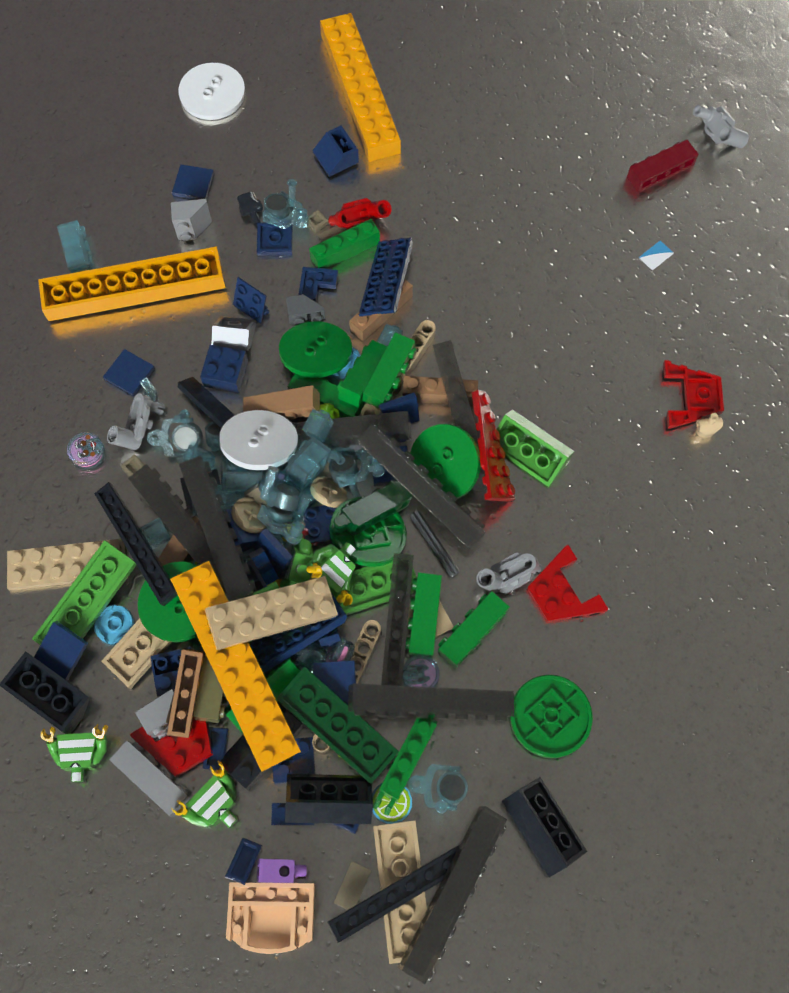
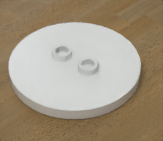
(211, 91)
(258, 439)

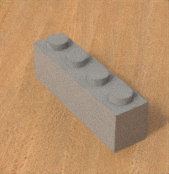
(149, 778)

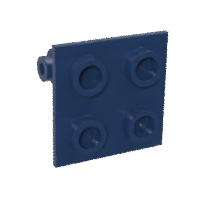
(250, 300)
(317, 522)

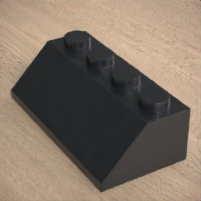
(46, 693)
(240, 760)
(328, 799)
(544, 827)

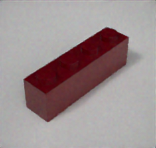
(662, 165)

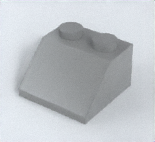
(190, 218)
(233, 333)
(156, 715)

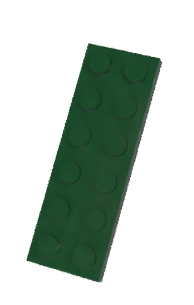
(341, 730)

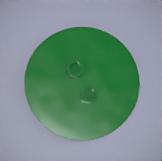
(315, 349)
(449, 456)
(376, 544)
(167, 621)
(551, 716)

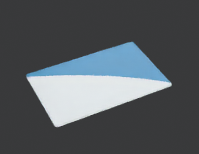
(656, 255)

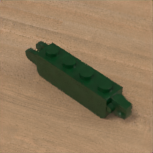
(372, 509)

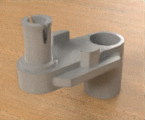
(721, 126)
(137, 423)
(509, 573)

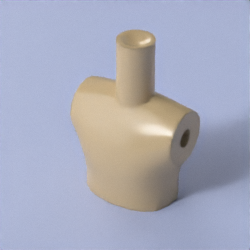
(709, 426)

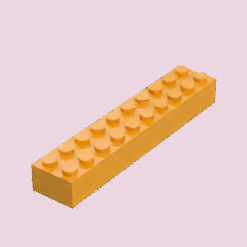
(360, 87)
(131, 283)
(237, 672)

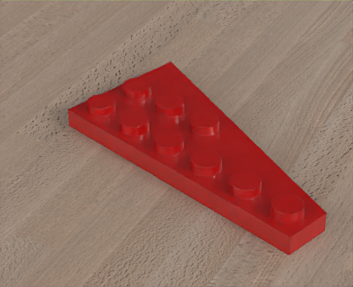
(491, 452)

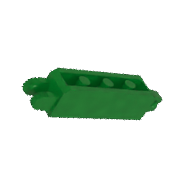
(406, 762)

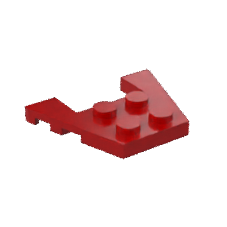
(701, 391)
(555, 595)
(176, 752)

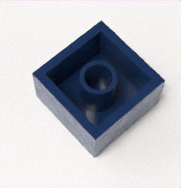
(224, 368)

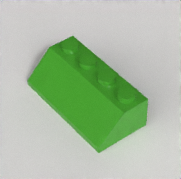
(532, 448)

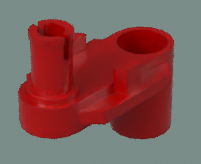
(359, 211)

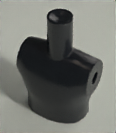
(250, 206)

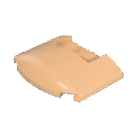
(270, 916)

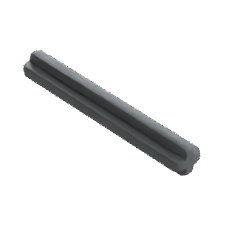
(434, 543)

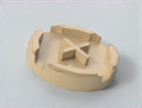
(328, 492)
(245, 515)

